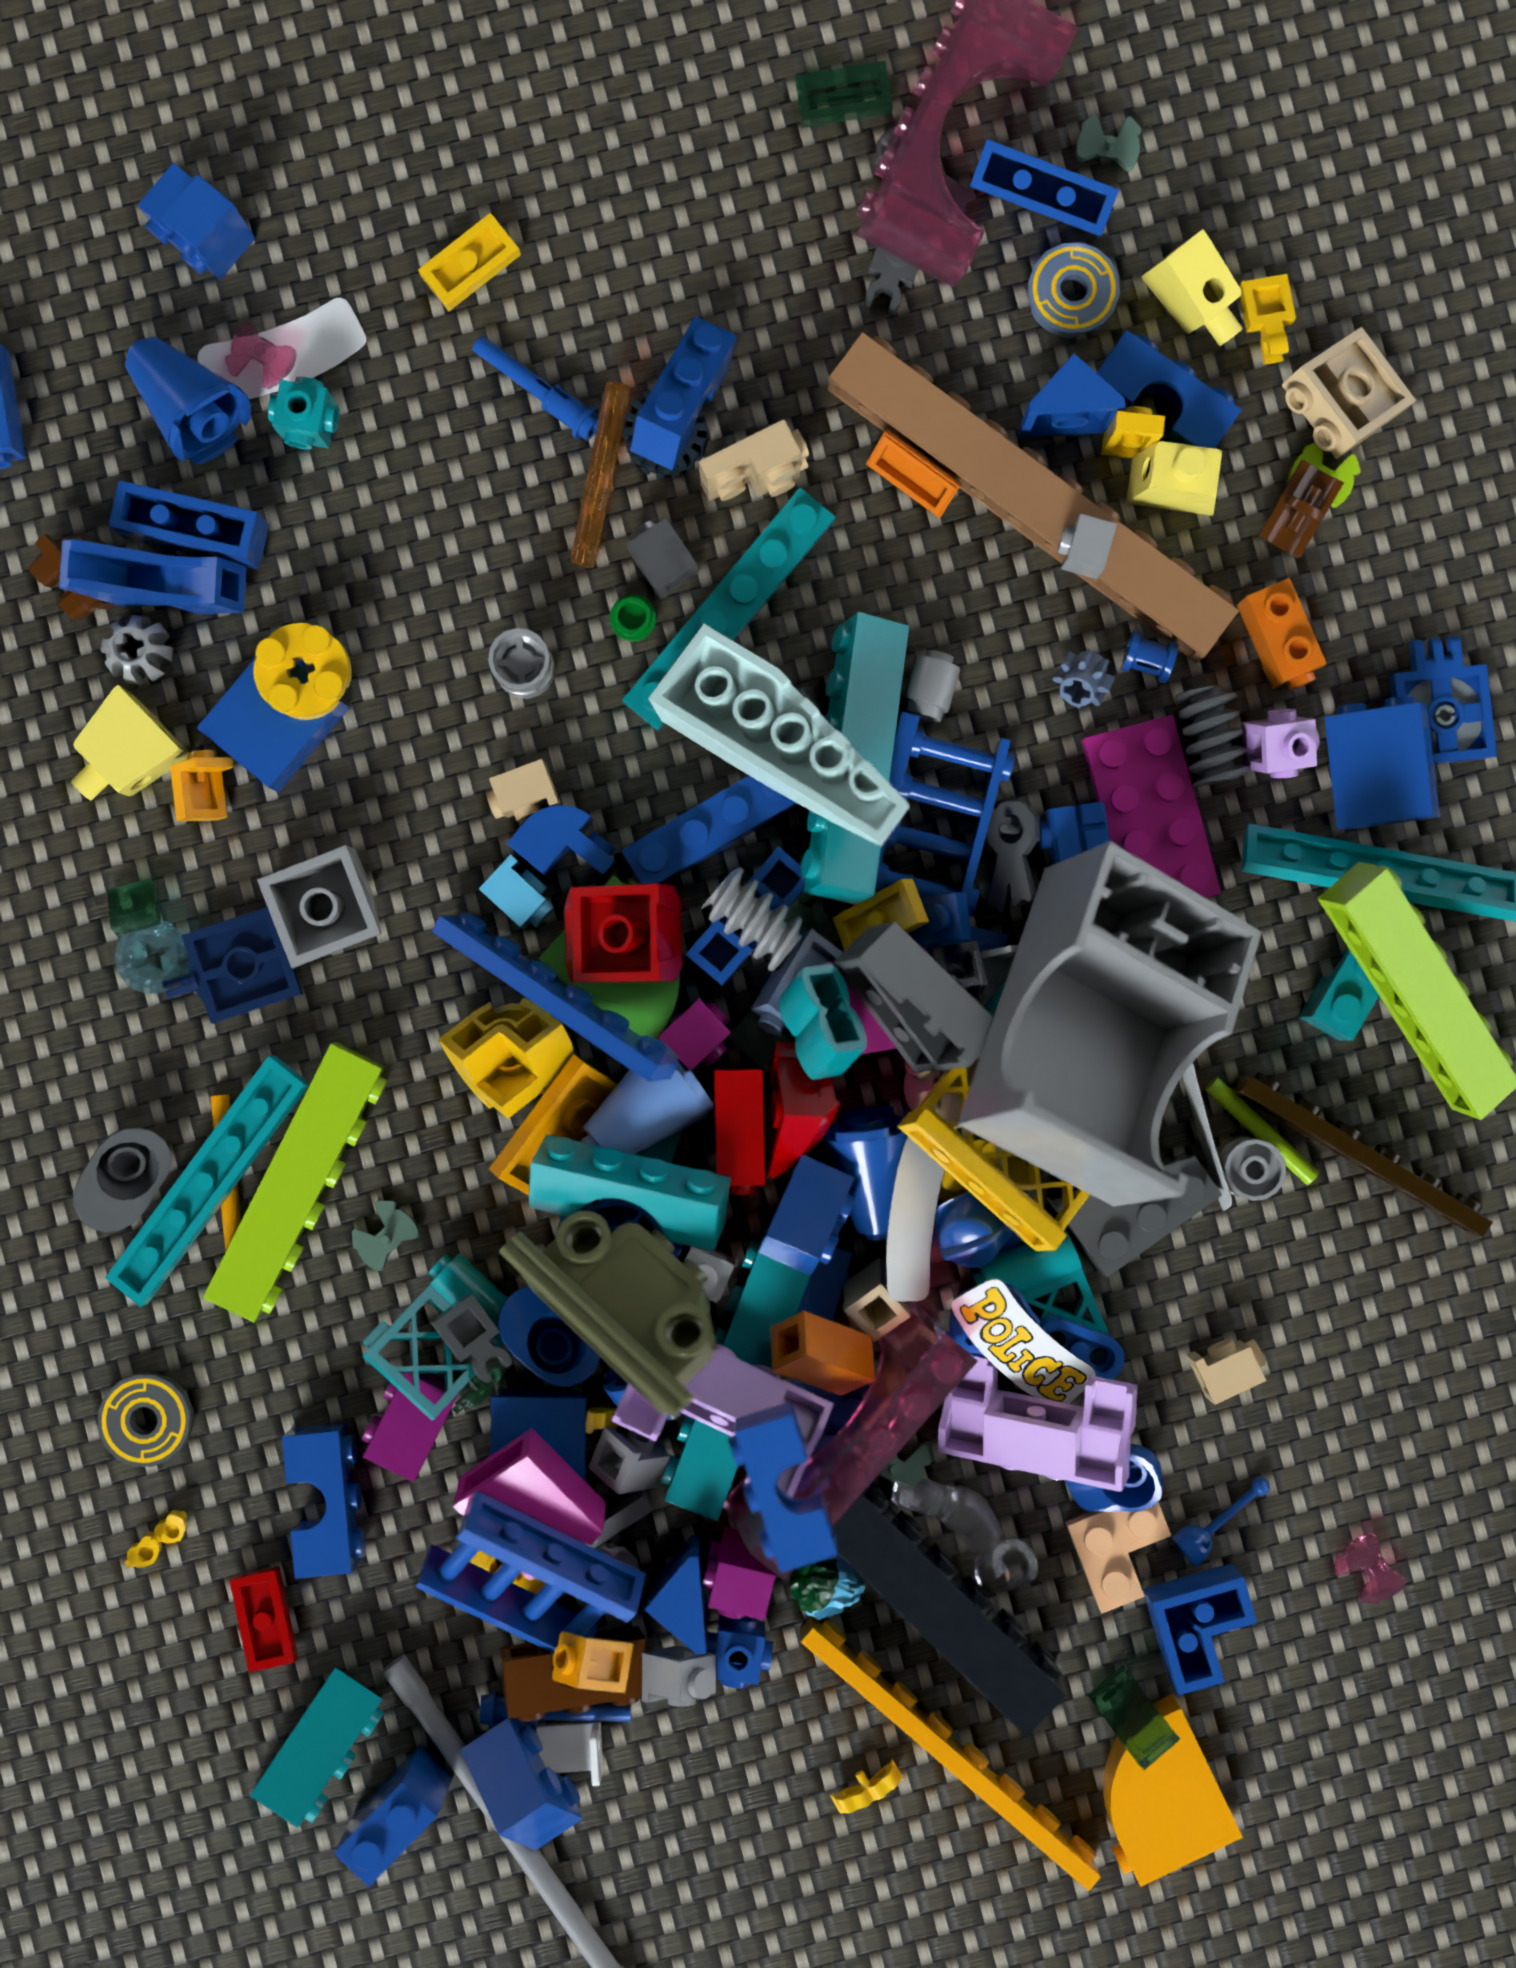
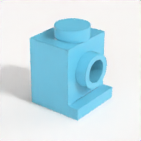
(518, 894)

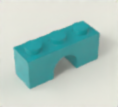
(1341, 1000)

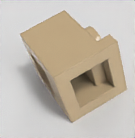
(522, 791)
(1228, 1369)

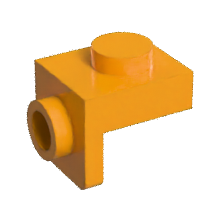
(200, 786)

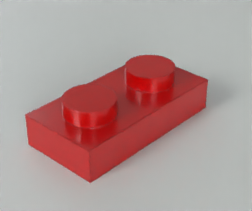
(264, 1619)

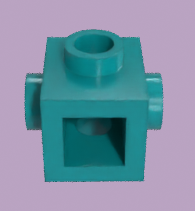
(312, 425)

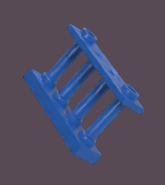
(912, 742)
(540, 1552)

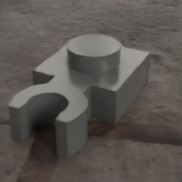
(891, 273)
(467, 1332)

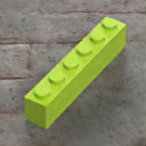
(1419, 988)
(294, 1182)

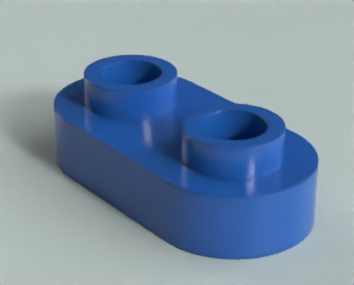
(1082, 1340)

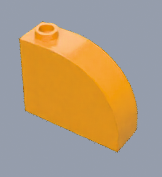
(1169, 1809)

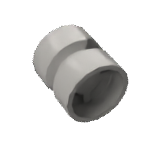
(521, 663)
(1251, 1167)

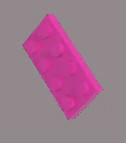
(1152, 801)

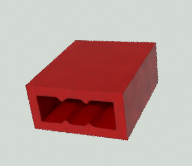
(740, 1128)

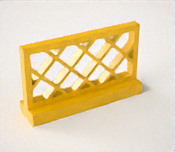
(983, 1178)

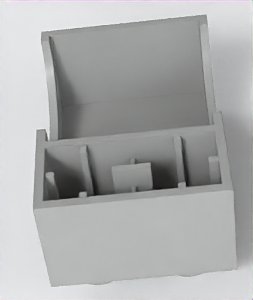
(1101, 1020)

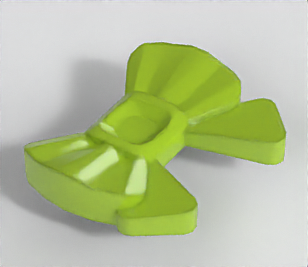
(1344, 472)

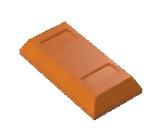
(913, 473)

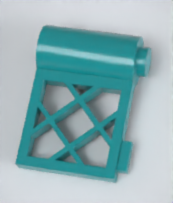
(1042, 1274)
(450, 1283)

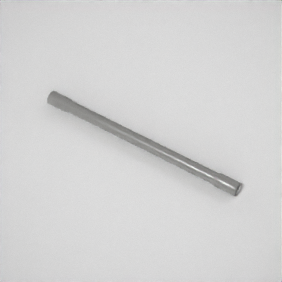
(416, 1696)

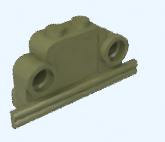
(625, 1302)

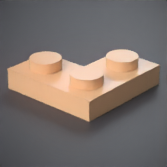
(1103, 1550)

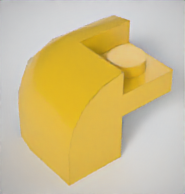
(508, 1053)

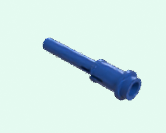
(554, 400)
(494, 1712)

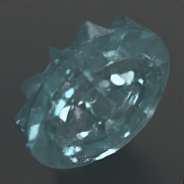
(132, 951)

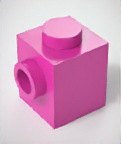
(697, 1035)

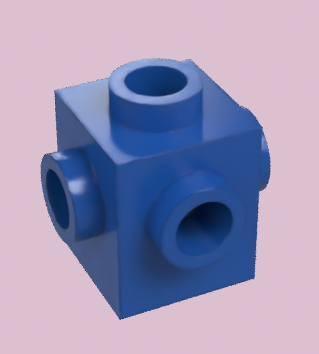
(740, 1635)

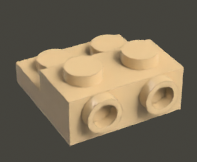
(1347, 393)
(766, 459)

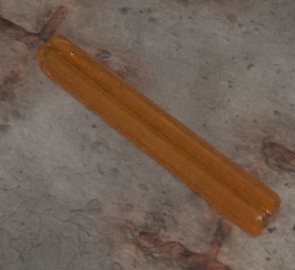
(600, 474)

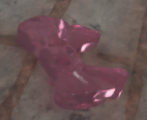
(276, 360)
(1365, 1555)

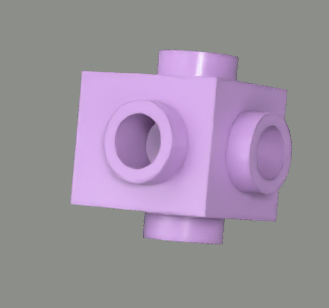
(1280, 743)

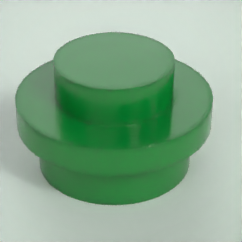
(632, 618)

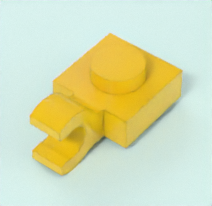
(1268, 308)

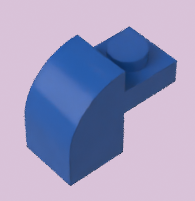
(556, 830)

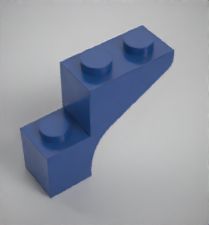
(152, 579)

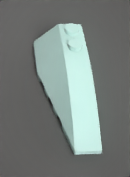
(774, 734)

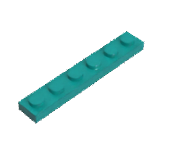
(742, 590)
(1423, 878)
(207, 1180)

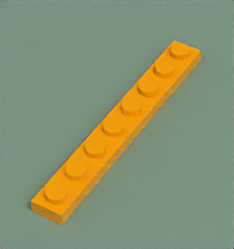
(964, 1762)

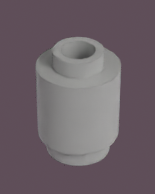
(931, 685)

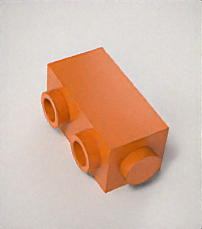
(1282, 635)
(822, 1353)

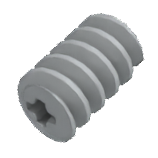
(754, 918)

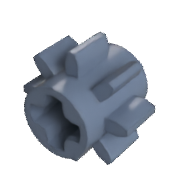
(1083, 678)

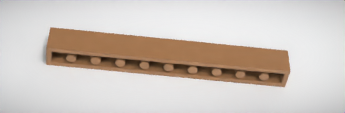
(1028, 494)

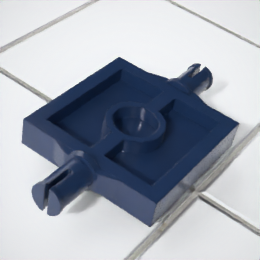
(236, 967)

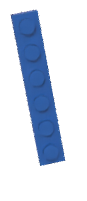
(566, 1003)

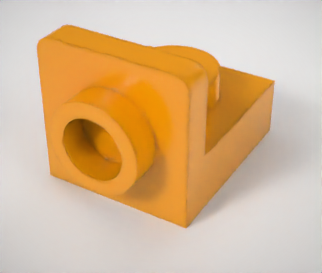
(592, 1662)

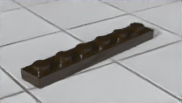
(1379, 1163)

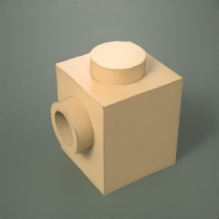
(868, 1302)

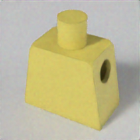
(1197, 288)
(1178, 477)
(124, 747)

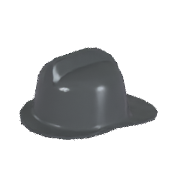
(121, 1179)

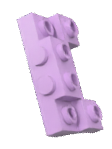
(730, 1390)
(1042, 1434)

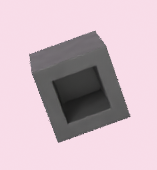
(661, 556)

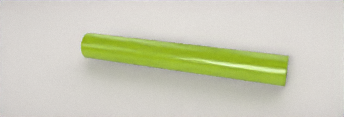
(1261, 1129)

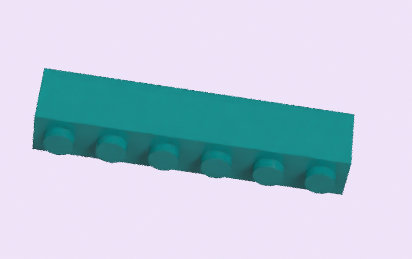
(864, 709)
(706, 1465)

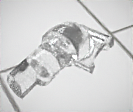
(976, 1525)

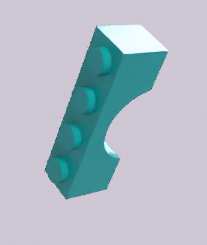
(681, 1199)

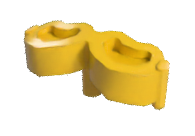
(600, 1418)
(148, 1549)
(863, 1795)

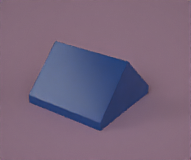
(1072, 404)
(678, 1597)

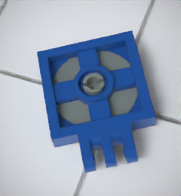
(1455, 700)

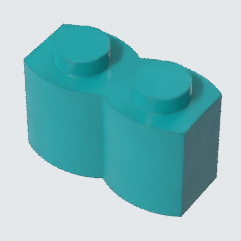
(822, 1021)

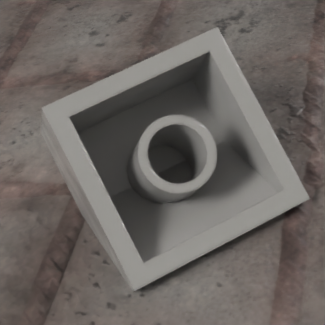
(321, 905)

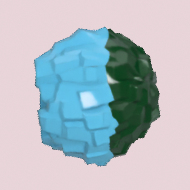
(826, 1587)

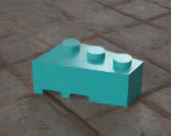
(318, 1749)

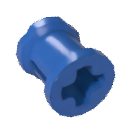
(1149, 656)

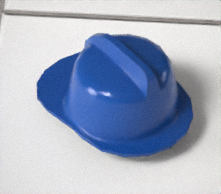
(970, 1232)
(544, 1341)

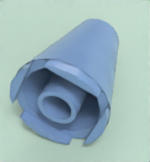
(648, 1112)

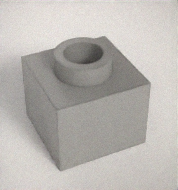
(1086, 545)

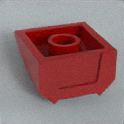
(623, 933)
(794, 1110)

